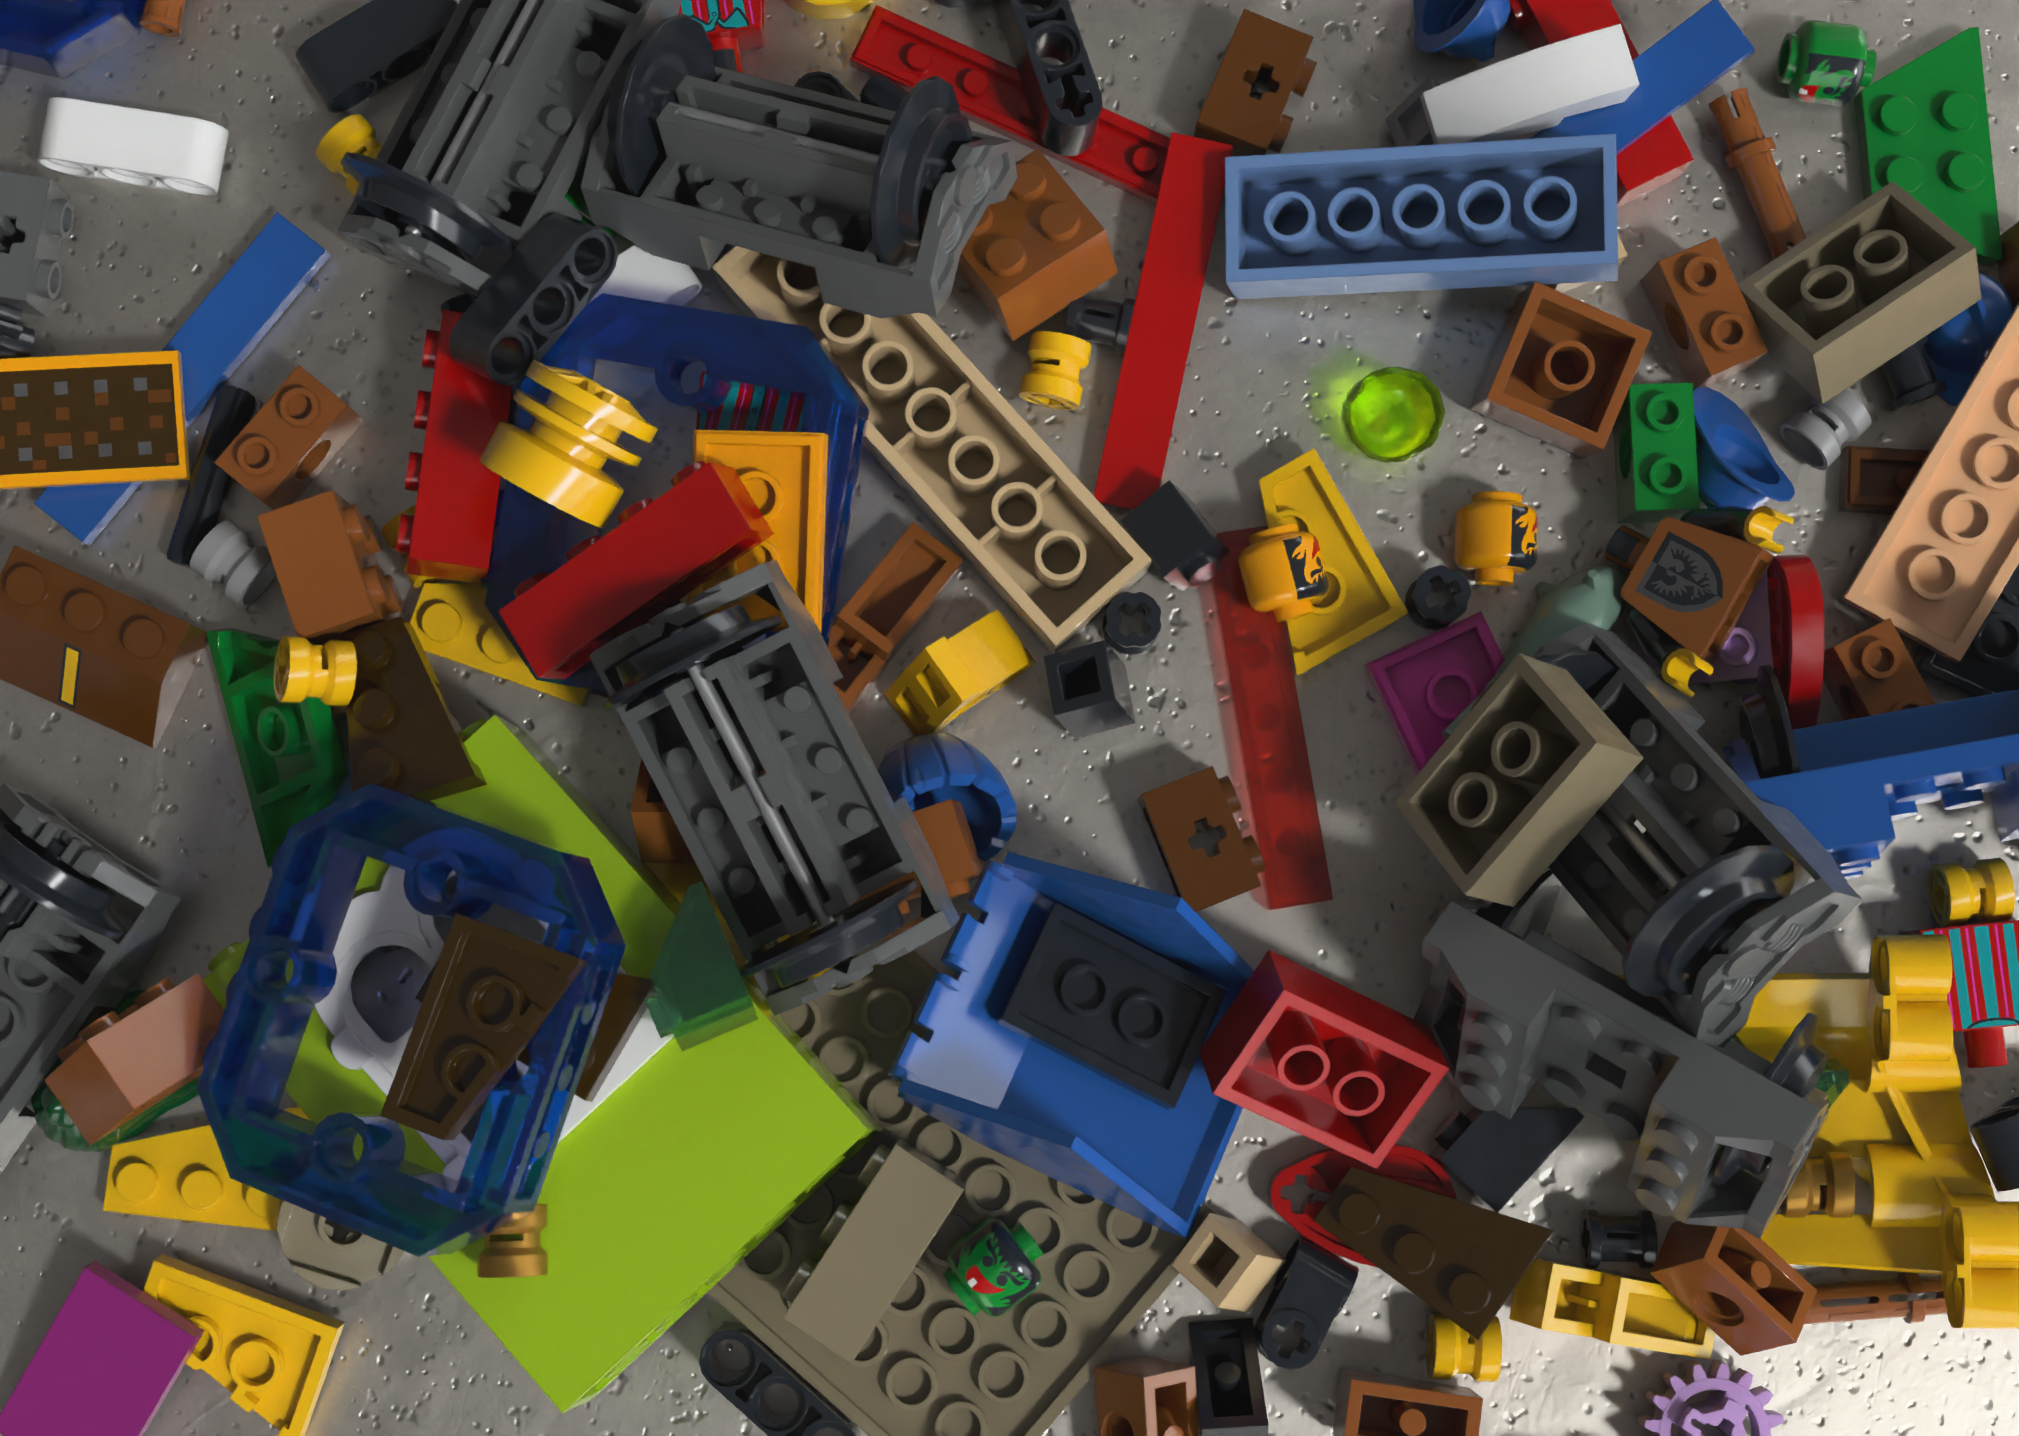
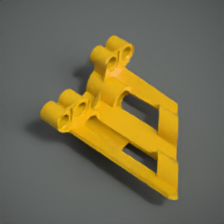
(1901, 1128)

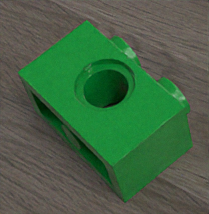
(1656, 453)

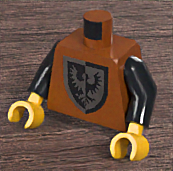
(1693, 582)

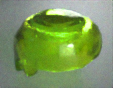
(1392, 415)

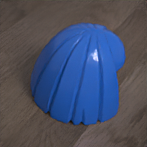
(943, 768)

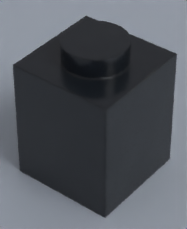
(1176, 537)
(1089, 689)

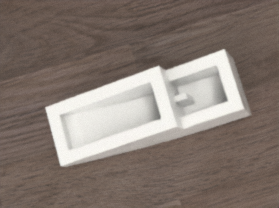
(1533, 89)

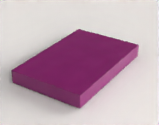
(101, 1363)

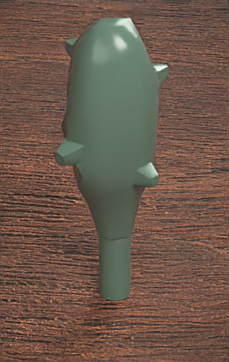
(1580, 598)

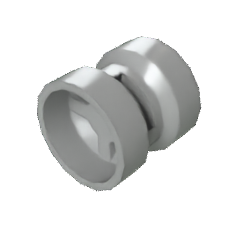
(1823, 428)
(232, 561)

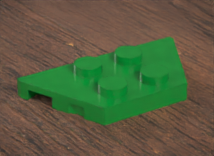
(1933, 139)
(284, 748)

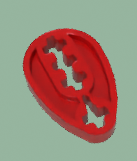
(1797, 635)
(1327, 1168)

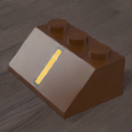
(93, 647)

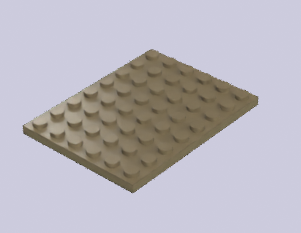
(928, 1358)

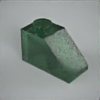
(697, 978)

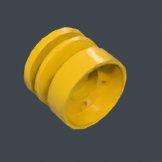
(568, 444)

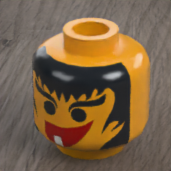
(1495, 537)
(1283, 571)

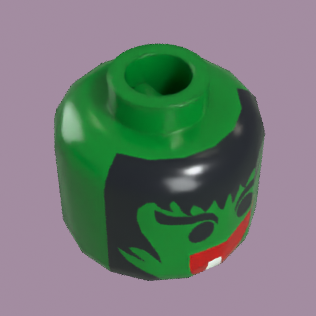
(1825, 62)
(994, 1267)

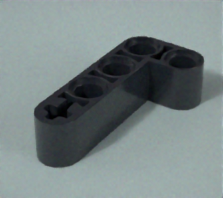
(1053, 35)

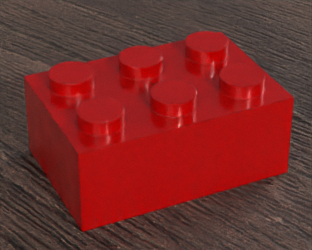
(1322, 1060)

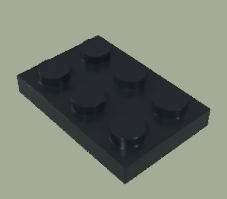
(1111, 1006)

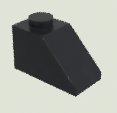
(1499, 1154)
(1227, 1378)

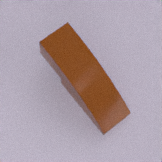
(888, 610)

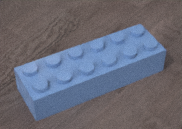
(1422, 217)

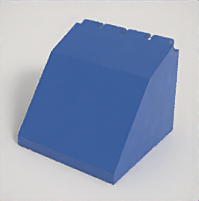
(1040, 1103)

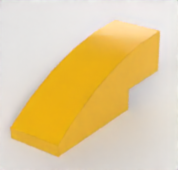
(1608, 1308)

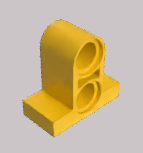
(958, 673)

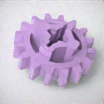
(1721, 1408)

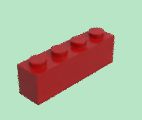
(1654, 157)
(455, 491)
(635, 569)

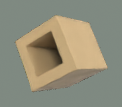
(1228, 1263)

